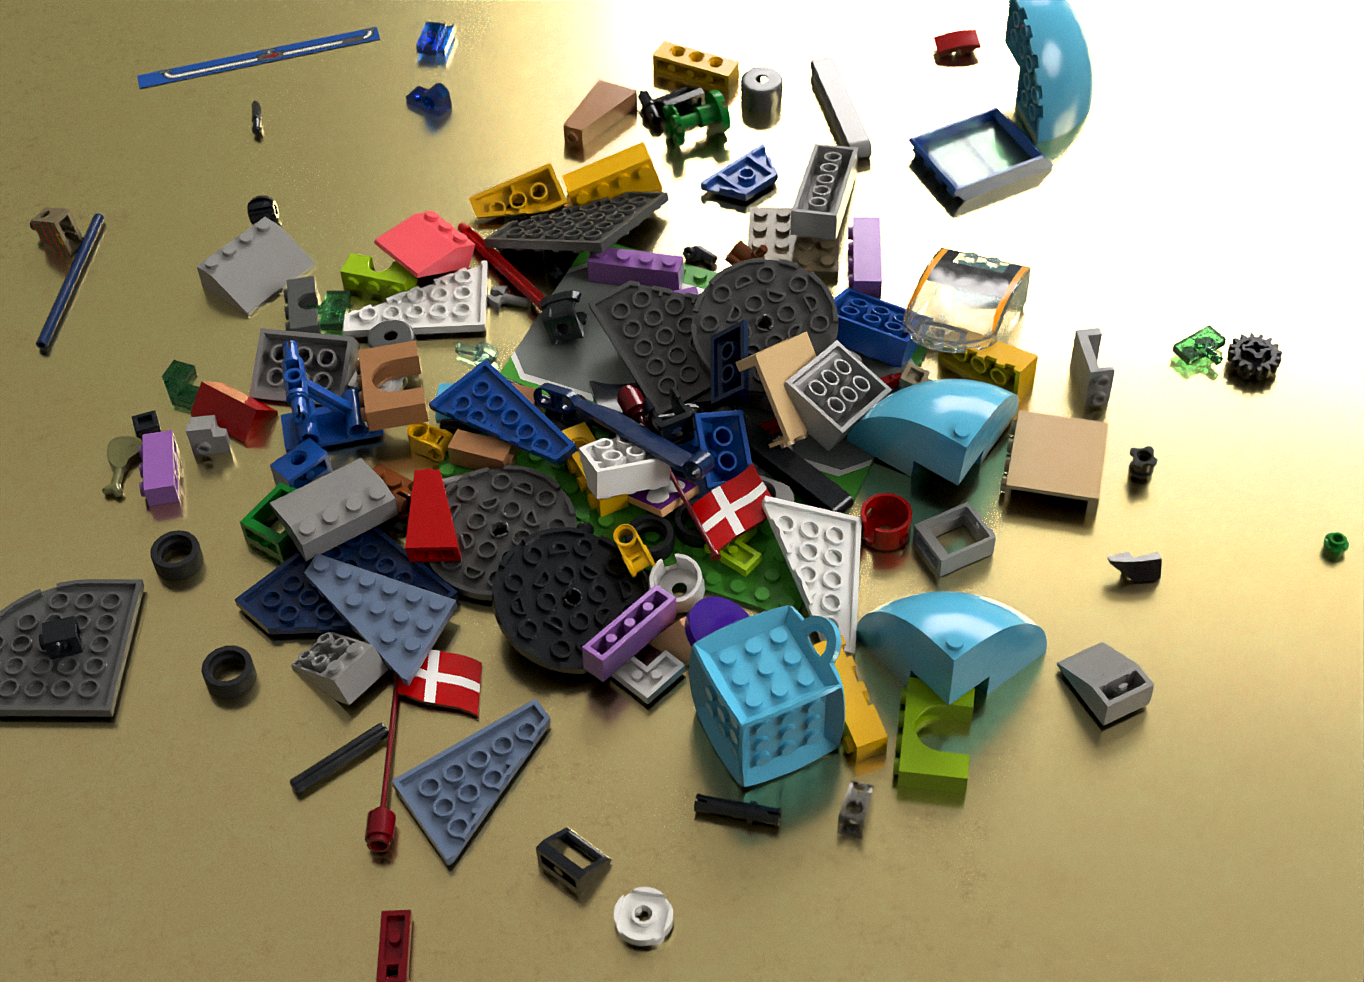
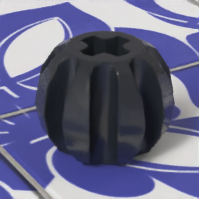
(261, 207)

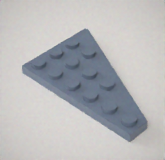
(384, 611)
(463, 782)

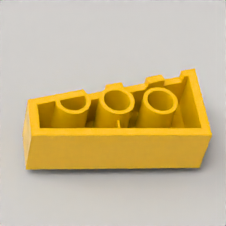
(613, 175)
(997, 365)
(863, 729)

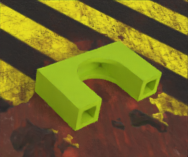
(919, 764)

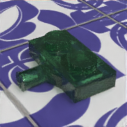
(333, 310)
(1200, 345)

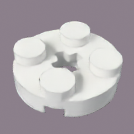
(643, 932)

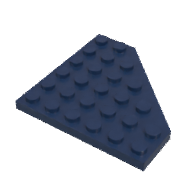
(291, 605)

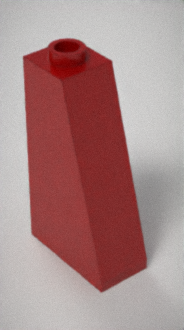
(430, 522)

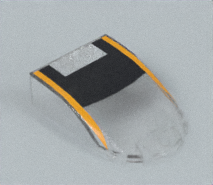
(965, 301)

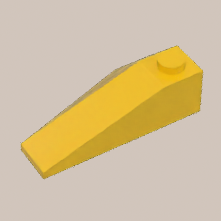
(535, 190)

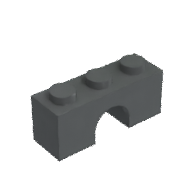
(297, 295)

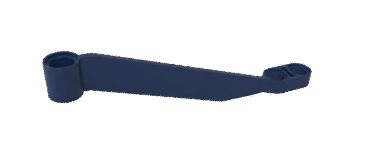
(693, 466)

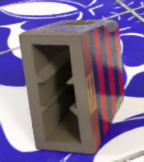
(57, 230)

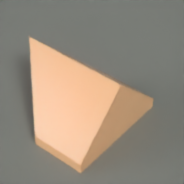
(674, 641)

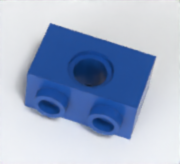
(301, 465)

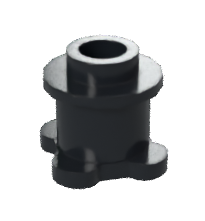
(1143, 462)

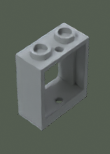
(942, 562)

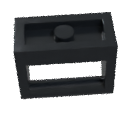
(683, 99)
(563, 867)

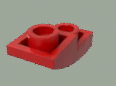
(957, 40)

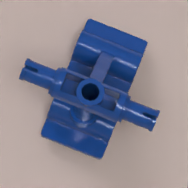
(328, 425)

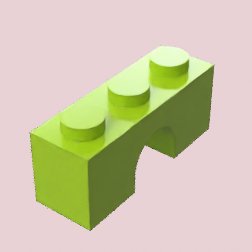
(360, 275)

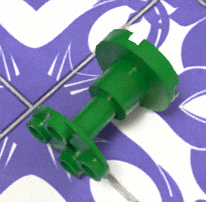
(705, 115)

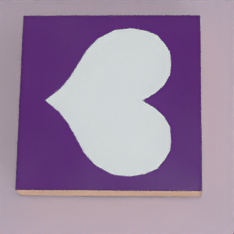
(664, 499)

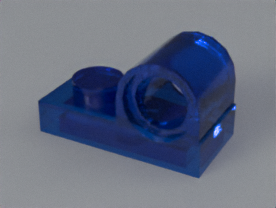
(433, 100)

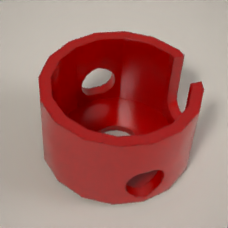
(888, 511)

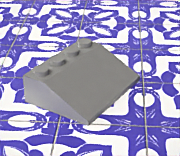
(254, 266)
(326, 358)
(834, 394)
(335, 508)

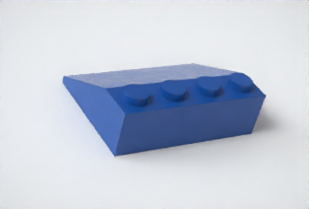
(873, 328)

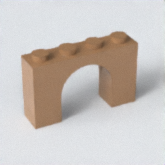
(387, 408)
(483, 451)

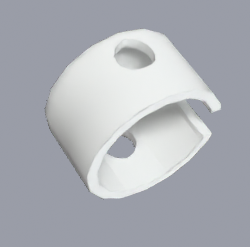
(685, 572)

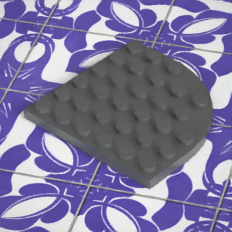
(78, 682)

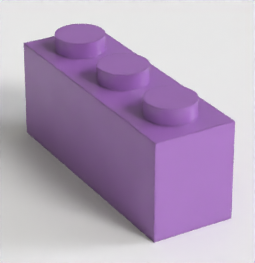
(159, 468)

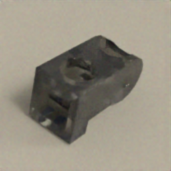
(855, 809)

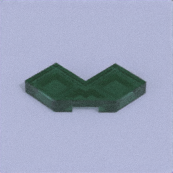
(177, 386)

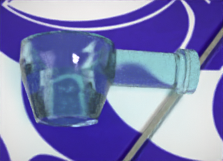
(480, 352)

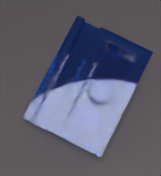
(435, 38)

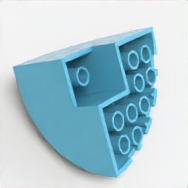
(1053, 65)
(936, 426)
(951, 641)

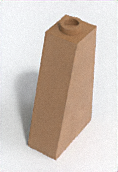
(598, 112)

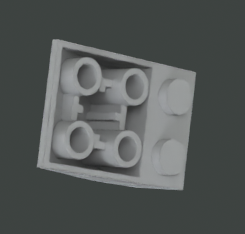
(340, 666)
(1107, 681)

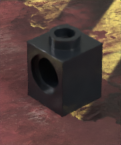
(61, 637)

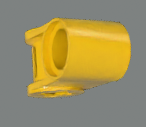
(429, 440)
(635, 552)

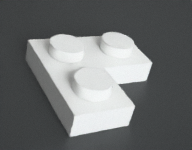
(650, 680)

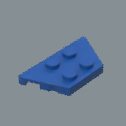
(743, 176)

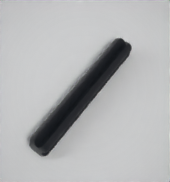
(339, 758)

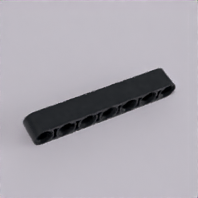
(792, 469)

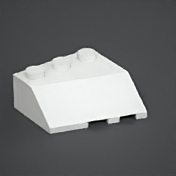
(621, 468)

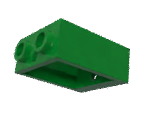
(262, 535)

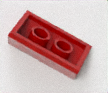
(233, 410)

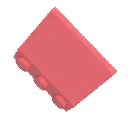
(427, 245)

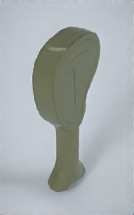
(121, 453)

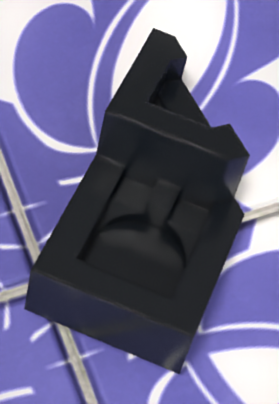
(1138, 568)

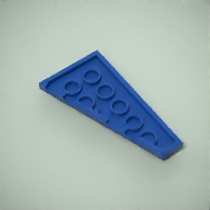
(499, 409)

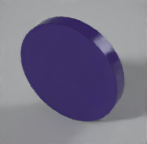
(711, 615)

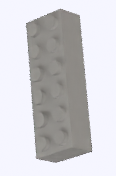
(824, 192)

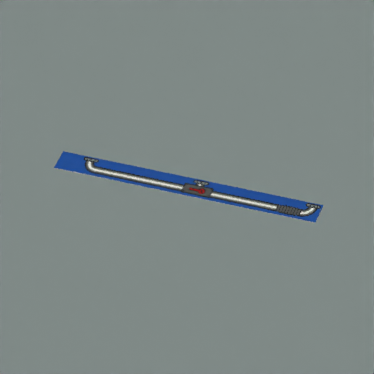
(257, 57)

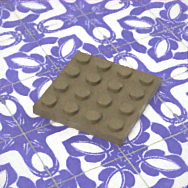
(772, 228)

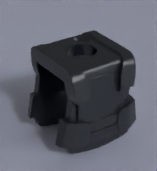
(560, 309)
(683, 418)

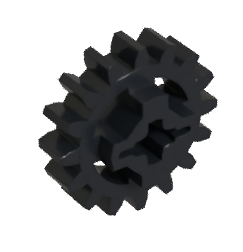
(1254, 355)

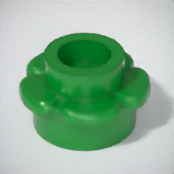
(1335, 543)

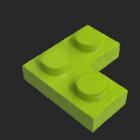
(739, 555)

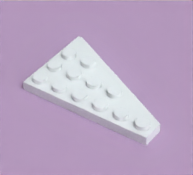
(446, 306)
(823, 560)

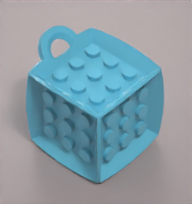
(769, 693)

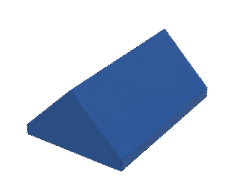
(727, 440)

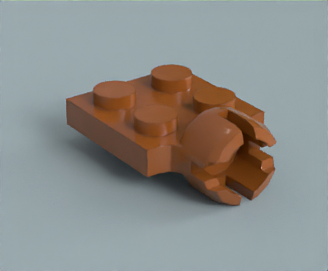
(400, 488)

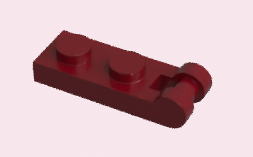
(394, 945)

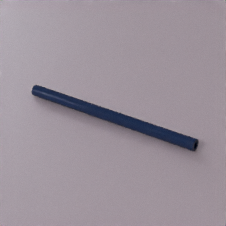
(70, 281)

